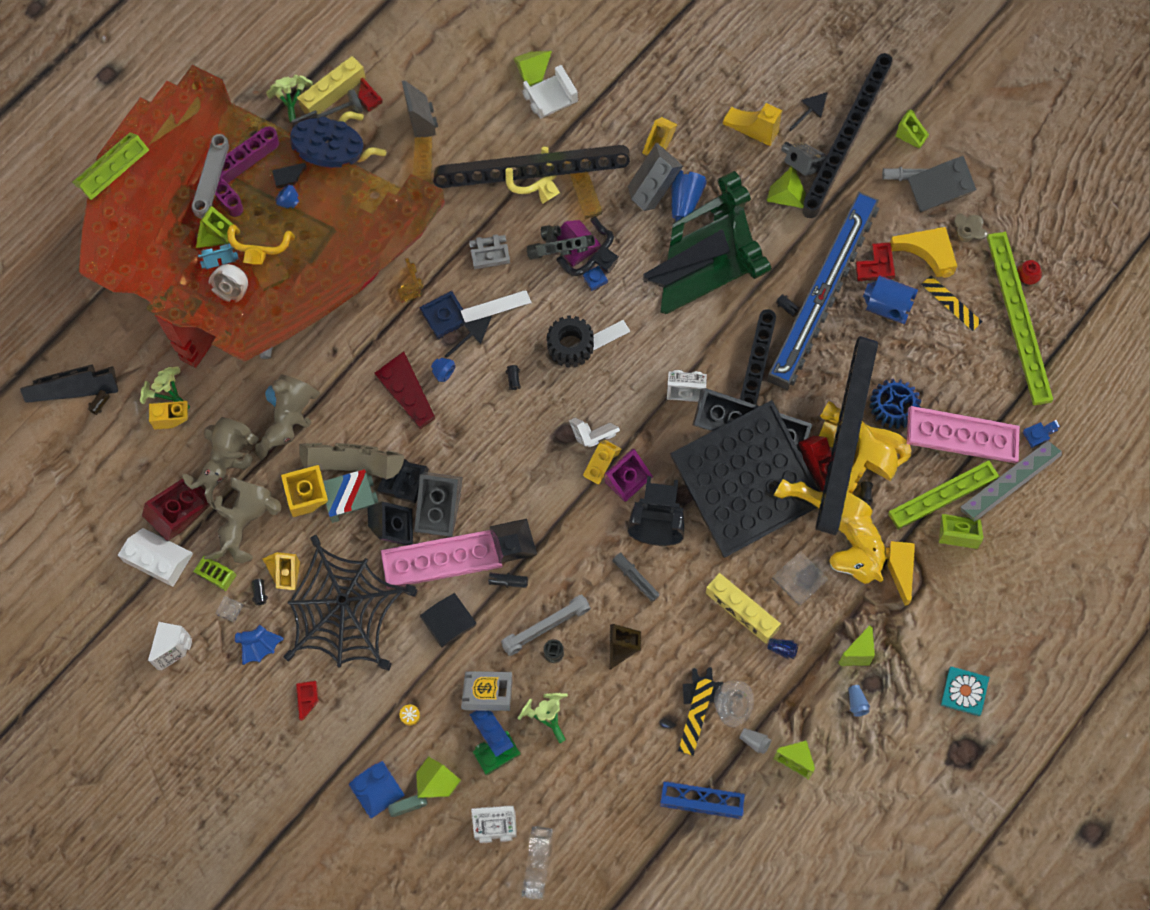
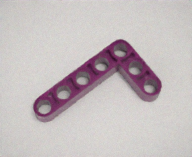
(236, 167)

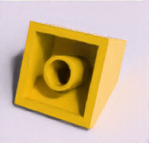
(304, 490)

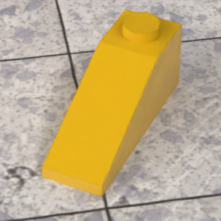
(900, 564)

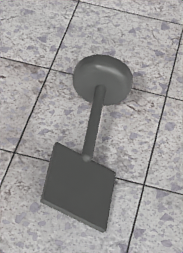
(353, 101)

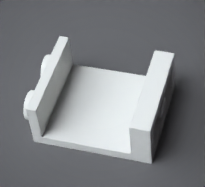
(551, 94)

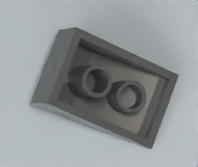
(419, 111)
(942, 184)
(437, 503)

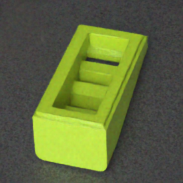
(227, 580)

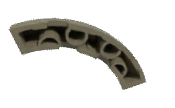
(351, 458)

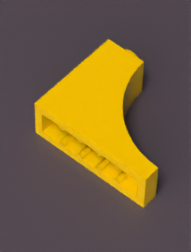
(759, 125)
(931, 246)

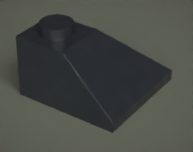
(391, 522)
(513, 540)

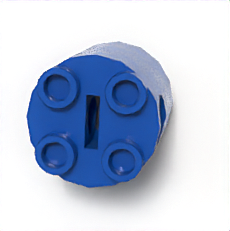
(889, 299)

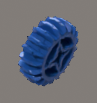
(883, 411)

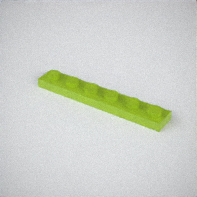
(943, 495)

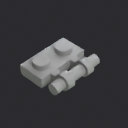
(492, 255)

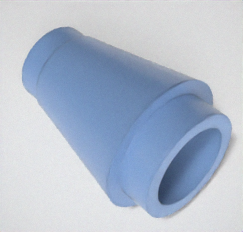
(858, 703)

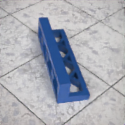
(700, 806)

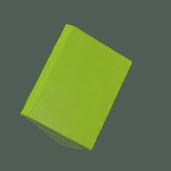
(960, 531)
(861, 651)
(797, 758)

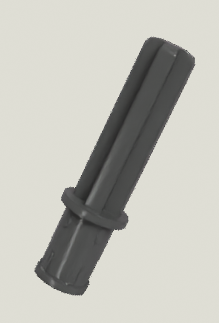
(629, 570)

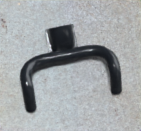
(602, 257)

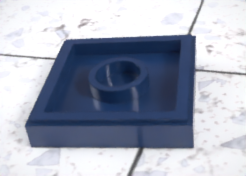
(443, 314)

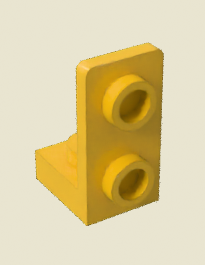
(601, 461)

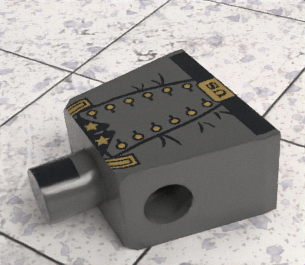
(803, 157)

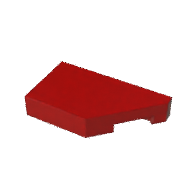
(368, 96)
(307, 698)

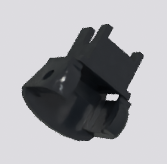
(660, 519)

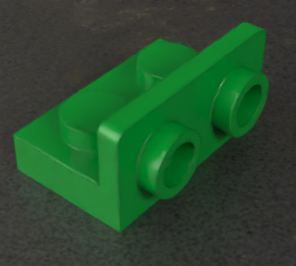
(489, 761)

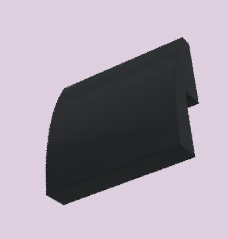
(405, 483)
(448, 620)

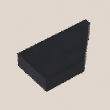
(288, 175)

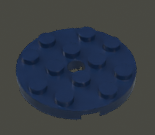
(310, 141)

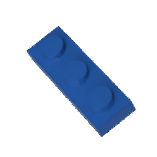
(491, 731)

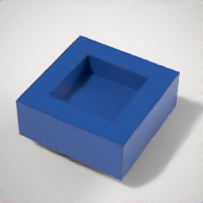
(595, 278)

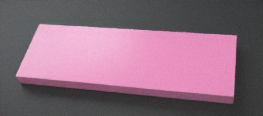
(963, 434)
(440, 559)

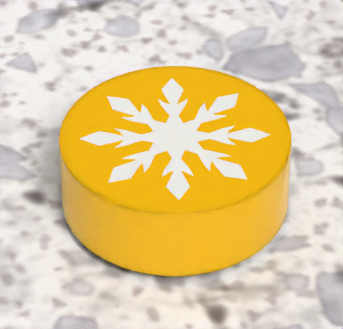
(409, 715)

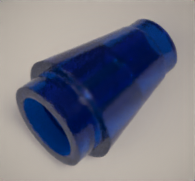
(784, 648)

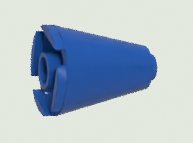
(685, 193)

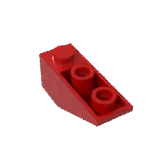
(817, 457)

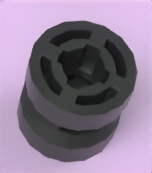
(552, 654)

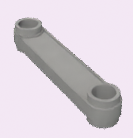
(210, 175)
(513, 644)

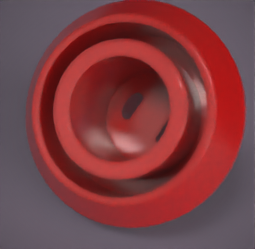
(1029, 272)

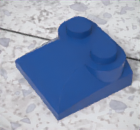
(376, 789)

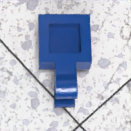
(1038, 434)

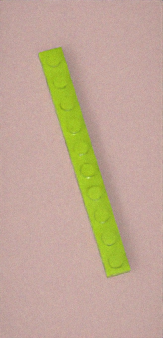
(1020, 319)

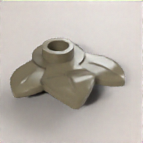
(970, 227)

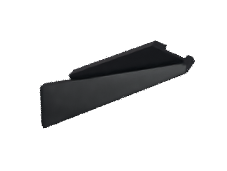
(689, 261)
(71, 384)

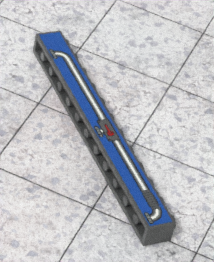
(822, 291)

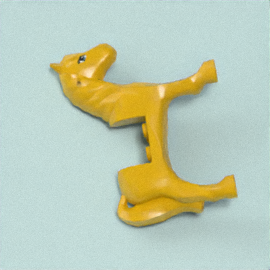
(874, 451)

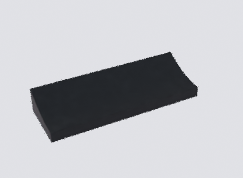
(719, 409)

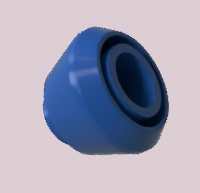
(287, 197)
(443, 369)

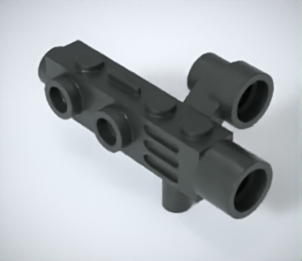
(552, 246)

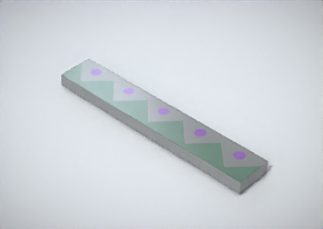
(1011, 481)

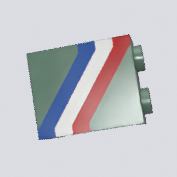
(349, 494)

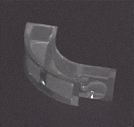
(537, 863)

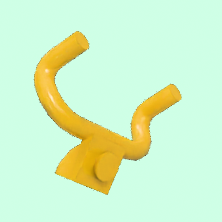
(256, 254)

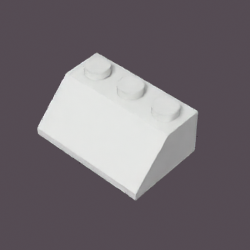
(155, 556)

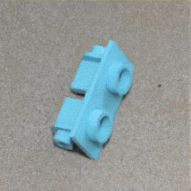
(210, 257)

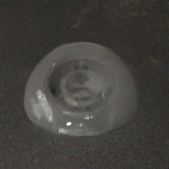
(734, 703)

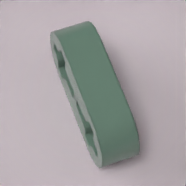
(406, 805)

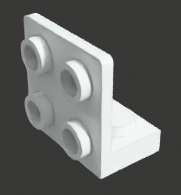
(591, 438)

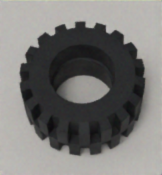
(566, 328)

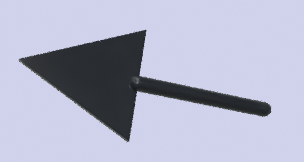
(815, 104)
(476, 328)

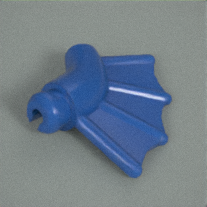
(257, 644)

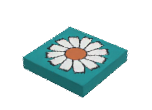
(965, 691)

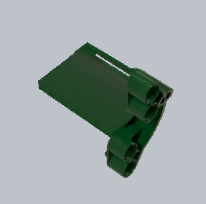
(744, 253)

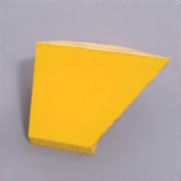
(283, 569)

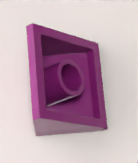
(575, 229)
(627, 475)

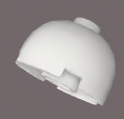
(229, 282)

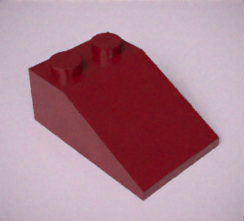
(175, 509)

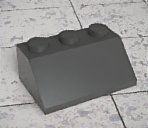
(653, 178)

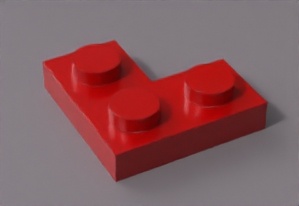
(880, 265)

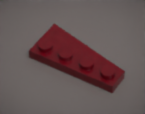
(404, 387)

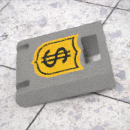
(482, 691)

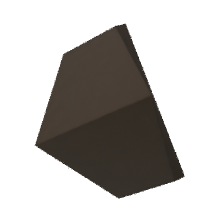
(623, 643)

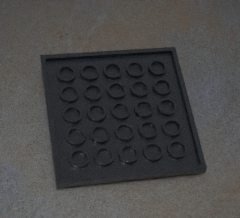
(738, 472)

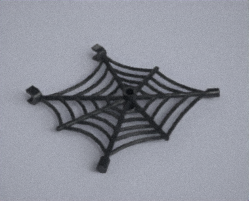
(382, 663)

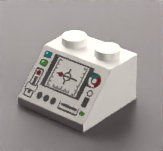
(685, 385)
(169, 645)
(494, 824)

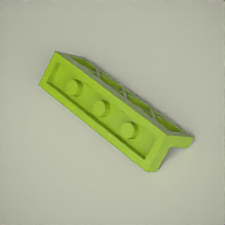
(111, 165)

